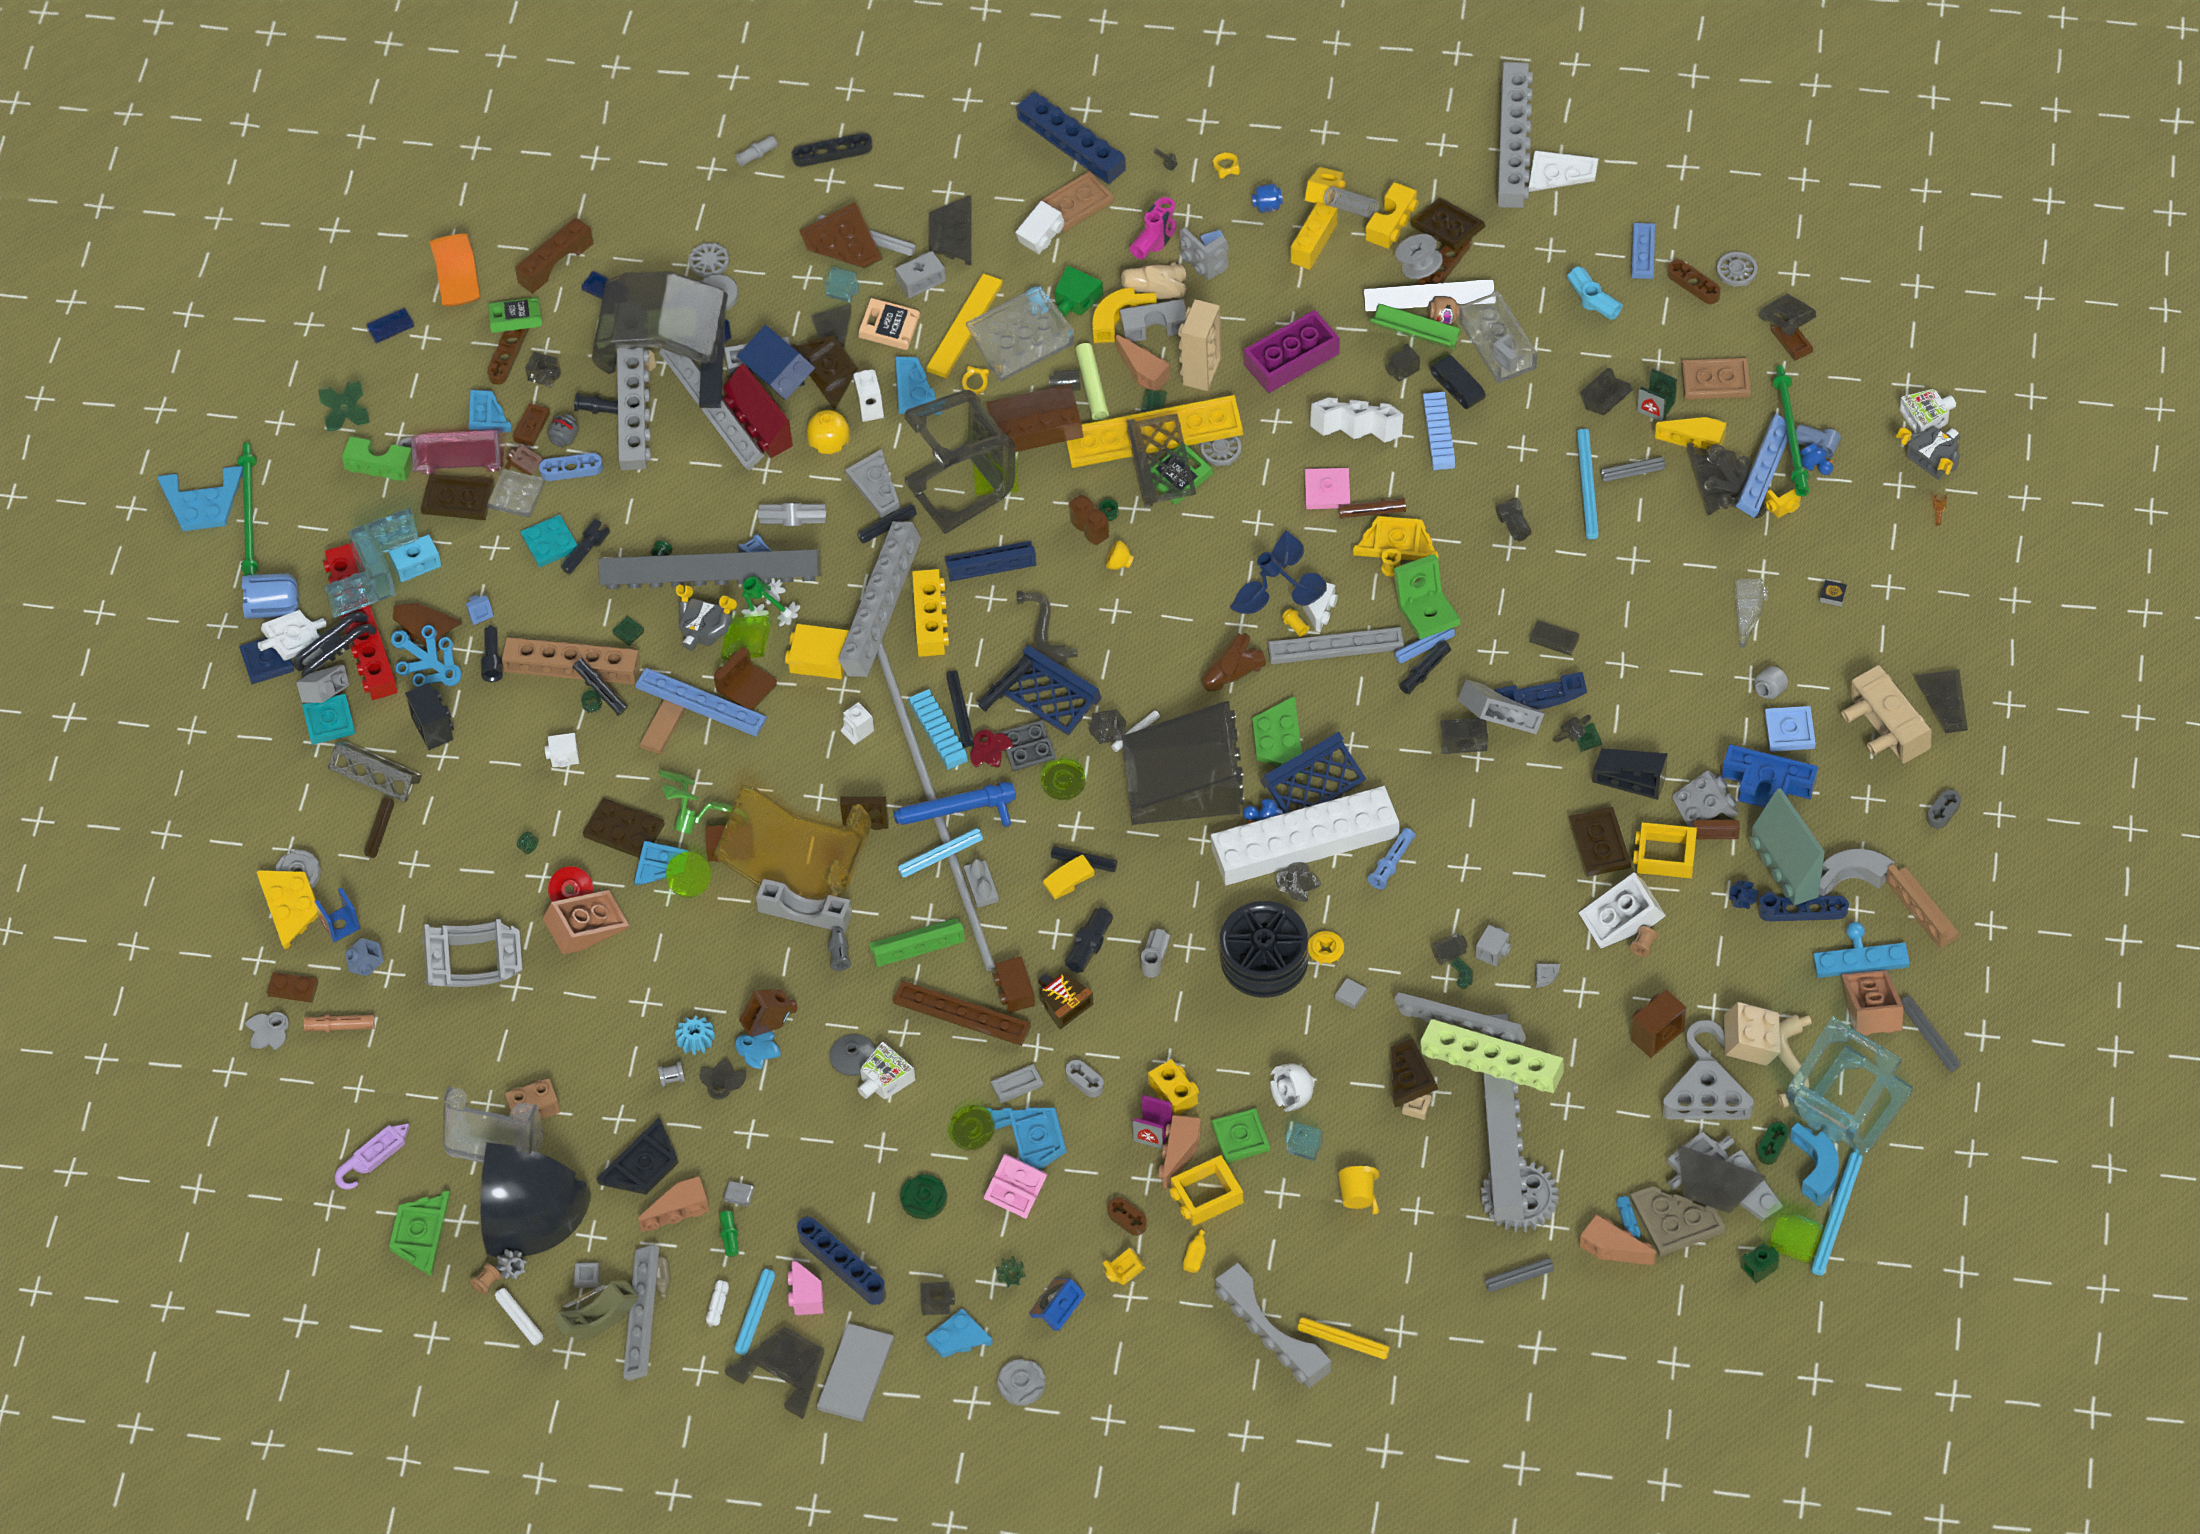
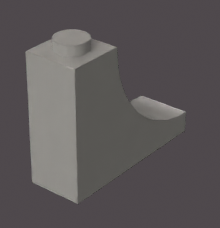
(1498, 708)

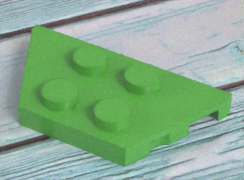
(1277, 734)
(419, 1231)

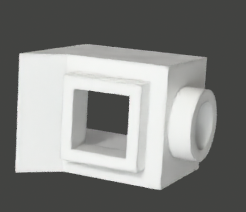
(857, 723)

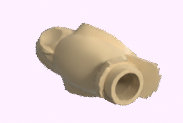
(1158, 279)

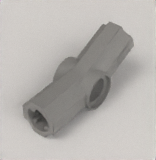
(791, 513)

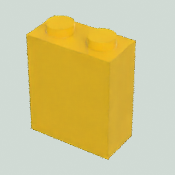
(816, 651)

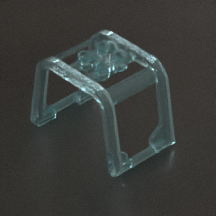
(1833, 1120)

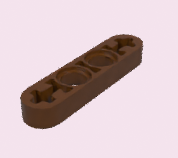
(1448, 263)
(506, 348)

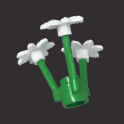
(755, 588)

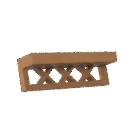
(1921, 906)

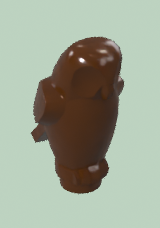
(1232, 663)

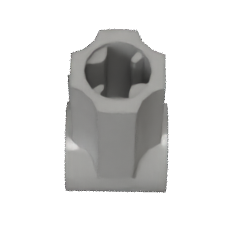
(1154, 952)

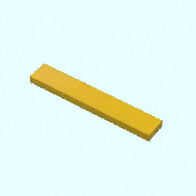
(958, 334)

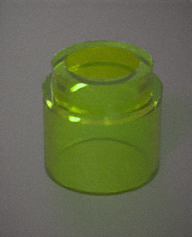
(1796, 1237)

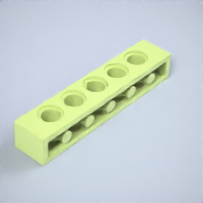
(1492, 1056)

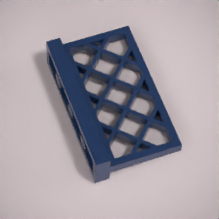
(1063, 678)
(1307, 759)

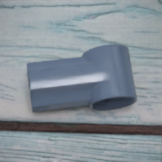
(1825, 439)

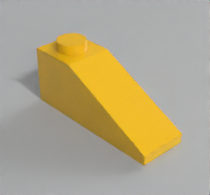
(1700, 431)

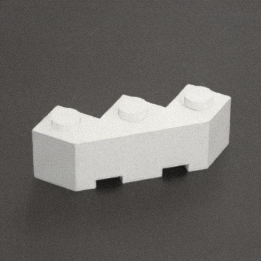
(1356, 419)

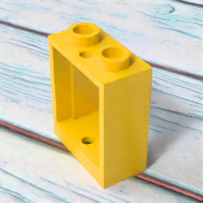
(1665, 833)
(1197, 1215)

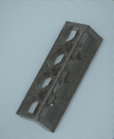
(375, 762)

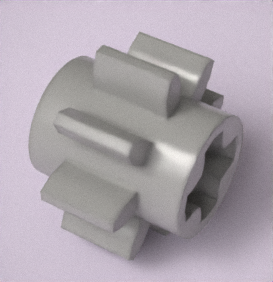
(505, 1261)

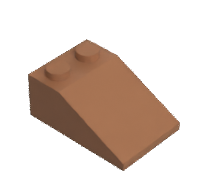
(584, 920)
(1872, 1002)

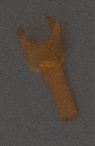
(1939, 506)

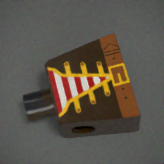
(1064, 998)

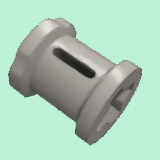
(671, 1074)

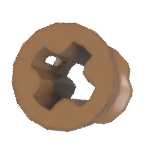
(1643, 941)
(485, 1279)

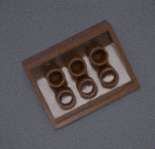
(1038, 417)

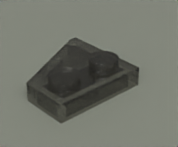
(834, 323)

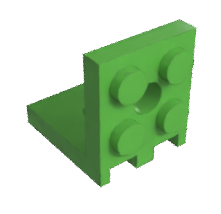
(1424, 597)

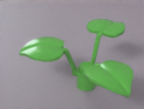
(686, 816)

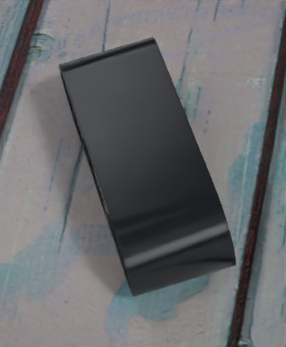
(1457, 381)

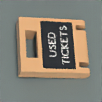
(893, 324)

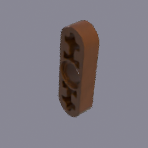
(1691, 273)

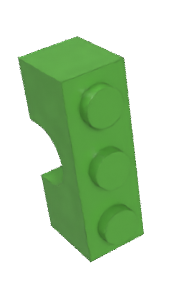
(394, 464)

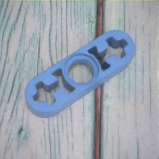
(586, 459)

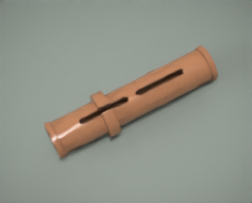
(332, 1023)

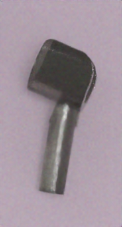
(1169, 162)

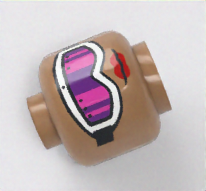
(1444, 310)

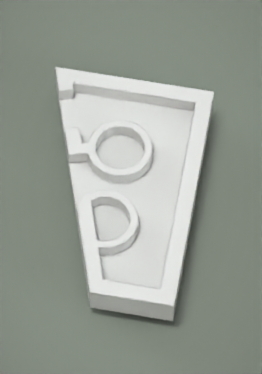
(1560, 170)

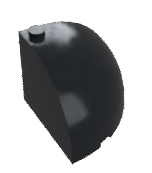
(528, 1201)

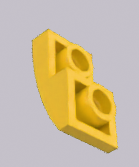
(1066, 877)

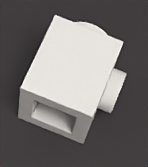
(562, 750)

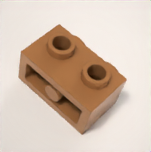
(538, 1093)

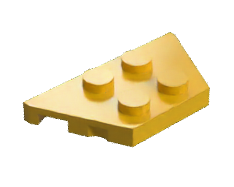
(1401, 534)
(289, 902)

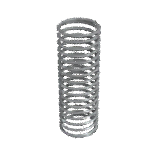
(1352, 203)

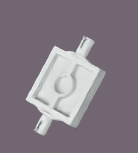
(290, 634)

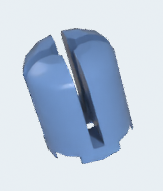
(269, 595)

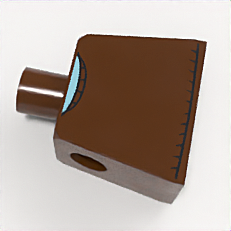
(766, 1011)

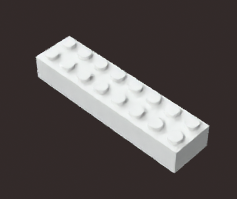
(1305, 835)

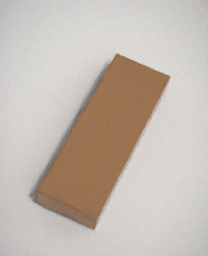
(662, 727)

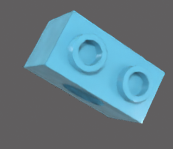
(415, 558)

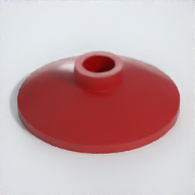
(571, 876)

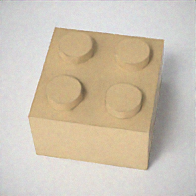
(1752, 1033)

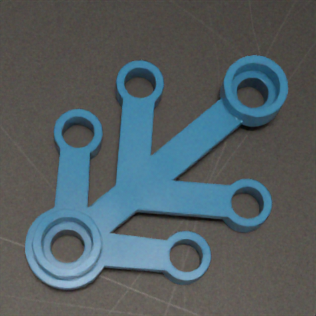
(429, 659)

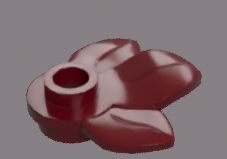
(989, 750)

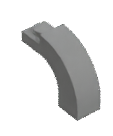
(1854, 864)

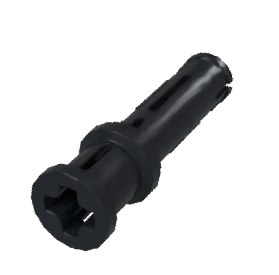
(596, 404)

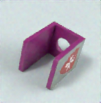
(1152, 1126)

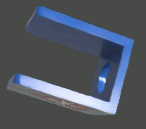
(346, 913)

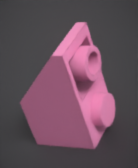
(807, 1291)

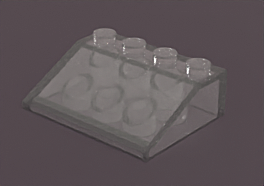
(1021, 333)

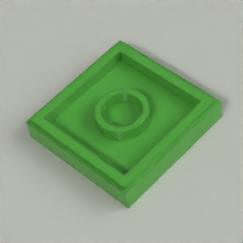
(1240, 1135)

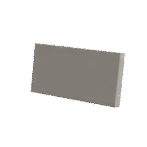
(855, 1372)

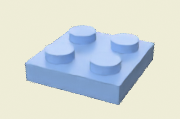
(1790, 728)

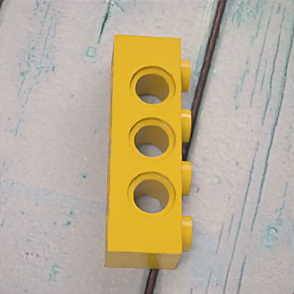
(929, 641)

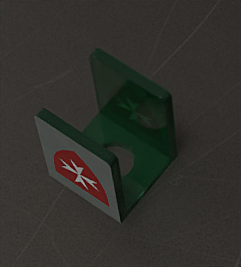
(1660, 396)

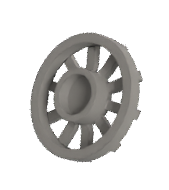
(708, 259)
(1737, 269)
(1220, 449)

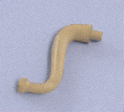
(1789, 1028)

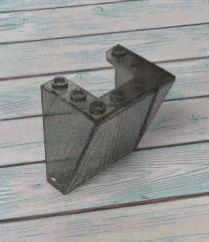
(1185, 767)

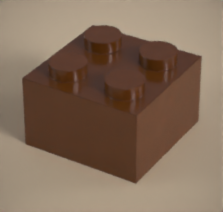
(1658, 1023)

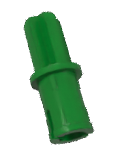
(729, 1233)

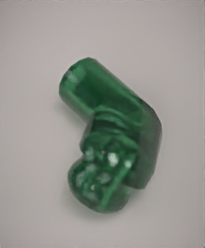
(1465, 973)

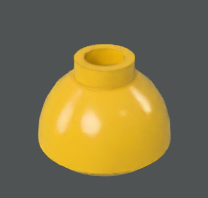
(1118, 556)

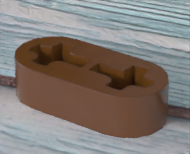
(1129, 1214)

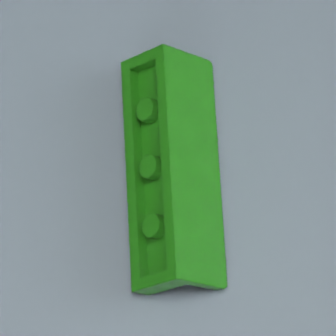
(1416, 326)
(917, 942)

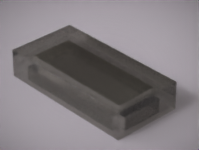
(1554, 638)

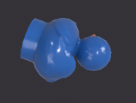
(1816, 455)
(1268, 810)

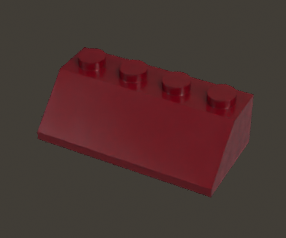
(758, 412)

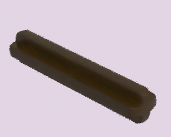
(379, 827)

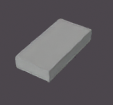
(1016, 1083)

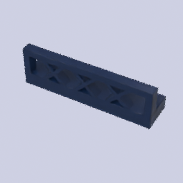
(990, 561)

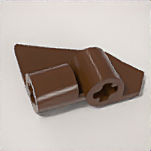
(416, 616)

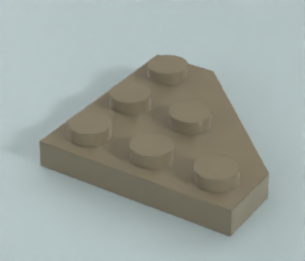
(1675, 1220)

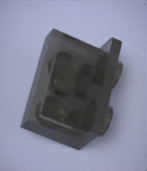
(1604, 392)

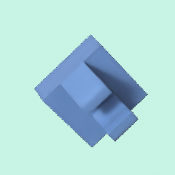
(479, 609)

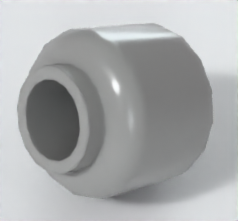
(1771, 682)

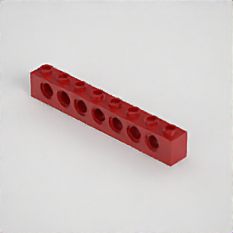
(342, 564)

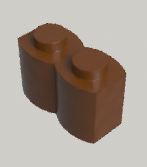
(1089, 519)

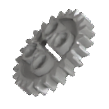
(1541, 1198)

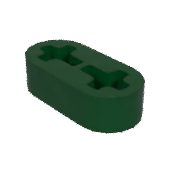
(1768, 1141)

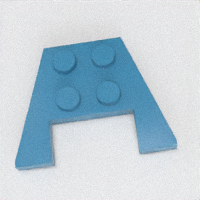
(205, 506)
(1036, 1133)

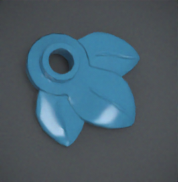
(759, 1048)

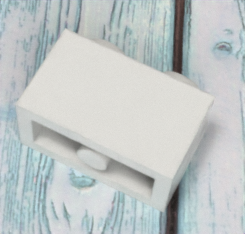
(1040, 227)

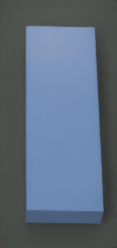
(1643, 250)

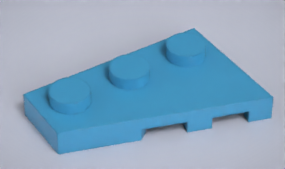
(911, 384)

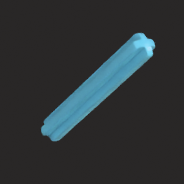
(940, 852)
(754, 1312)

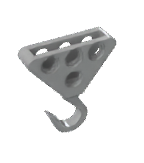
(1696, 1094)

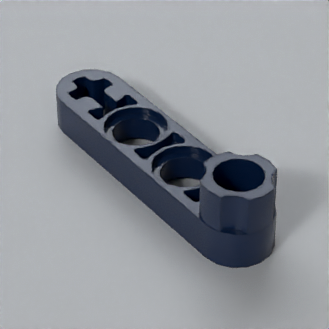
(1770, 905)

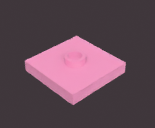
(1327, 488)

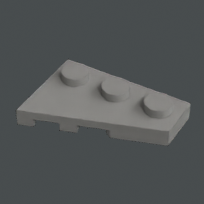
(874, 483)
(1762, 1200)

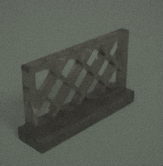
(1143, 467)

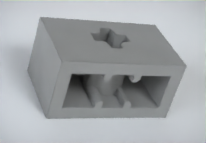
(920, 274)

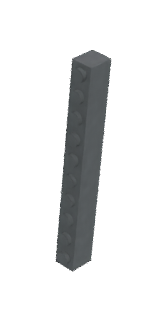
(709, 567)

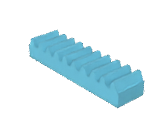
(938, 729)

